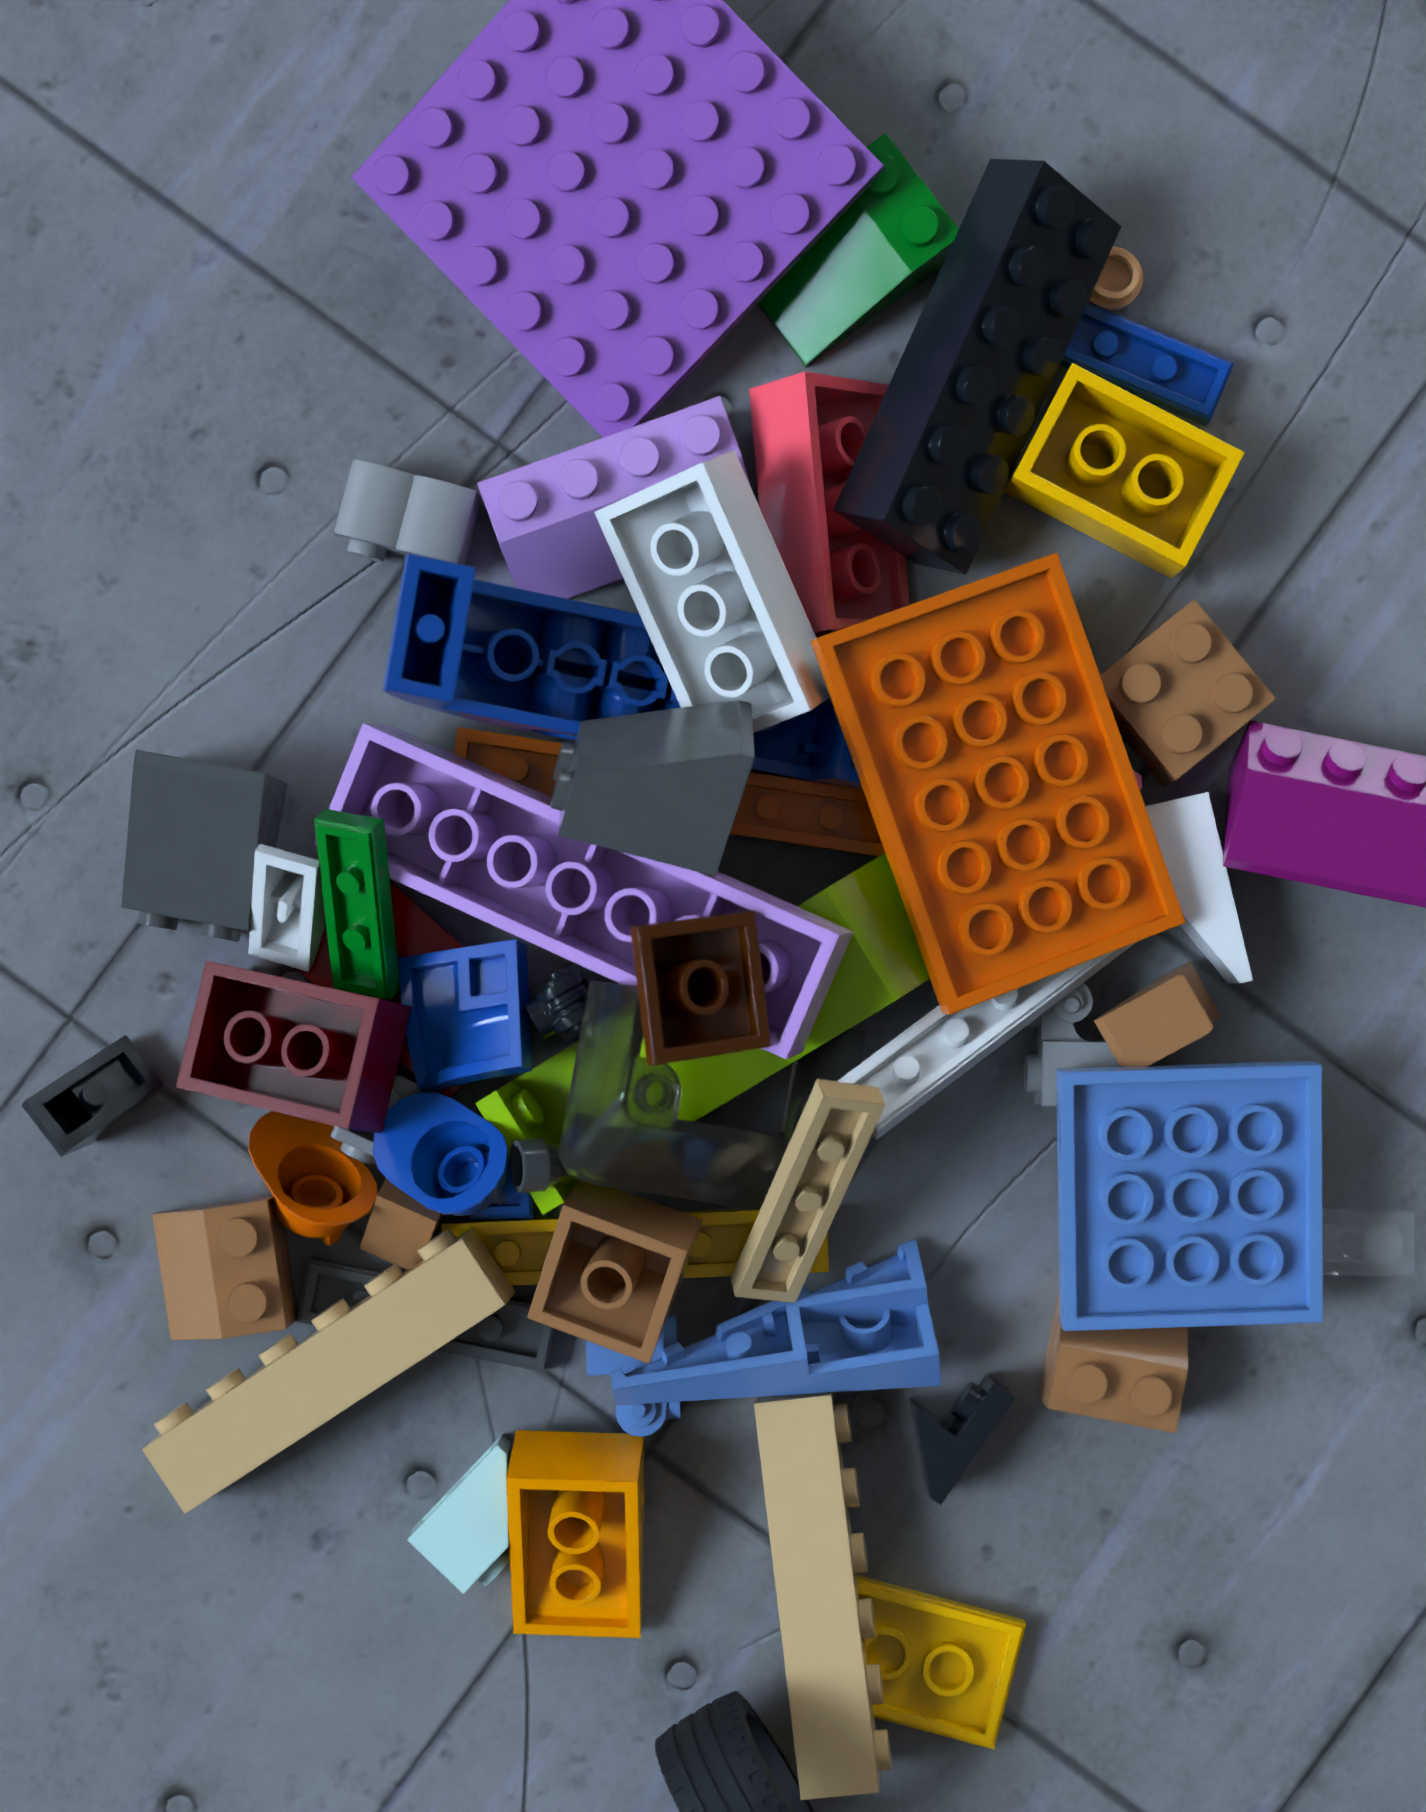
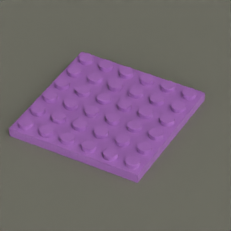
(617, 187)

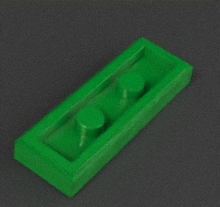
(357, 903)

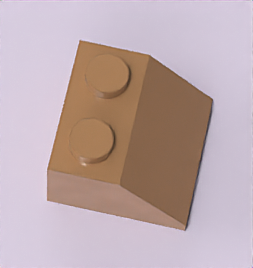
(614, 1269)
(225, 1270)
(1117, 1374)

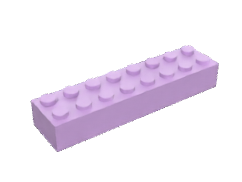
(499, 858)

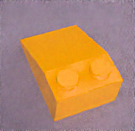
(576, 1533)

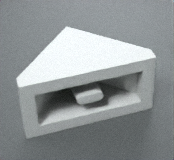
(286, 908)

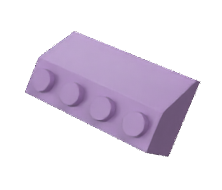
(548, 507)

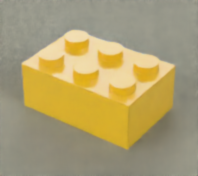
(1124, 472)

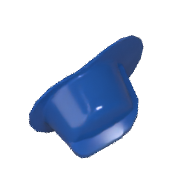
(442, 1154)

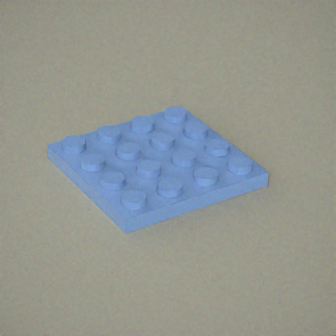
(1190, 1195)

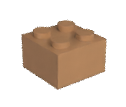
(1182, 693)

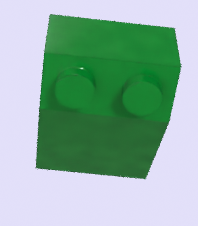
(864, 260)

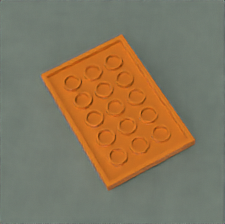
(998, 782)

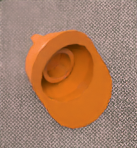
(310, 1178)

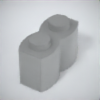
(405, 515)

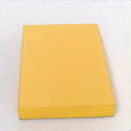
(941, 1662)

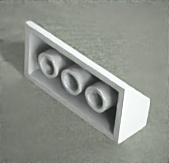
(716, 593)

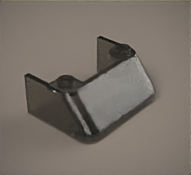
(625, 1121)

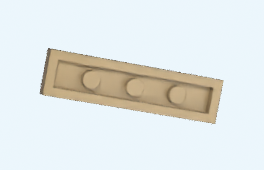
(807, 1190)

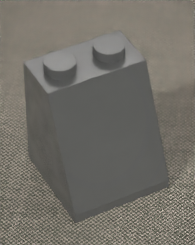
(657, 782)
(197, 841)

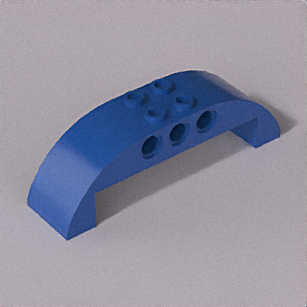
(559, 662)

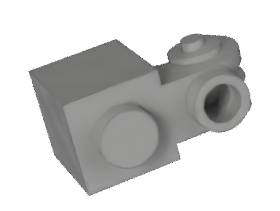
(1061, 1047)

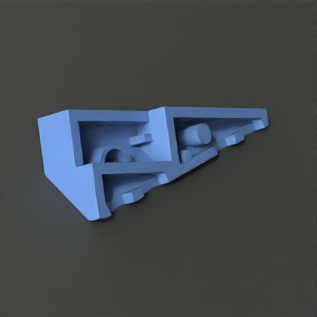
(841, 1338)

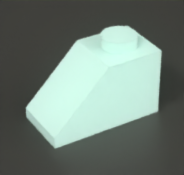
(469, 1525)

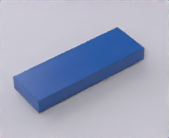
(1148, 364)

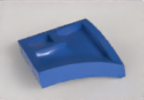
(467, 1013)

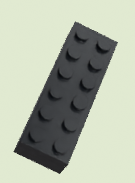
(978, 365)

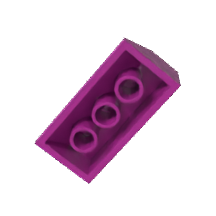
(1327, 813)

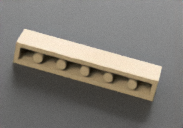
(328, 1369)
(819, 1595)

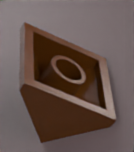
(700, 987)

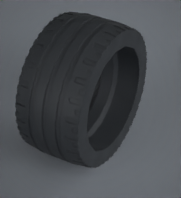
(727, 1762)

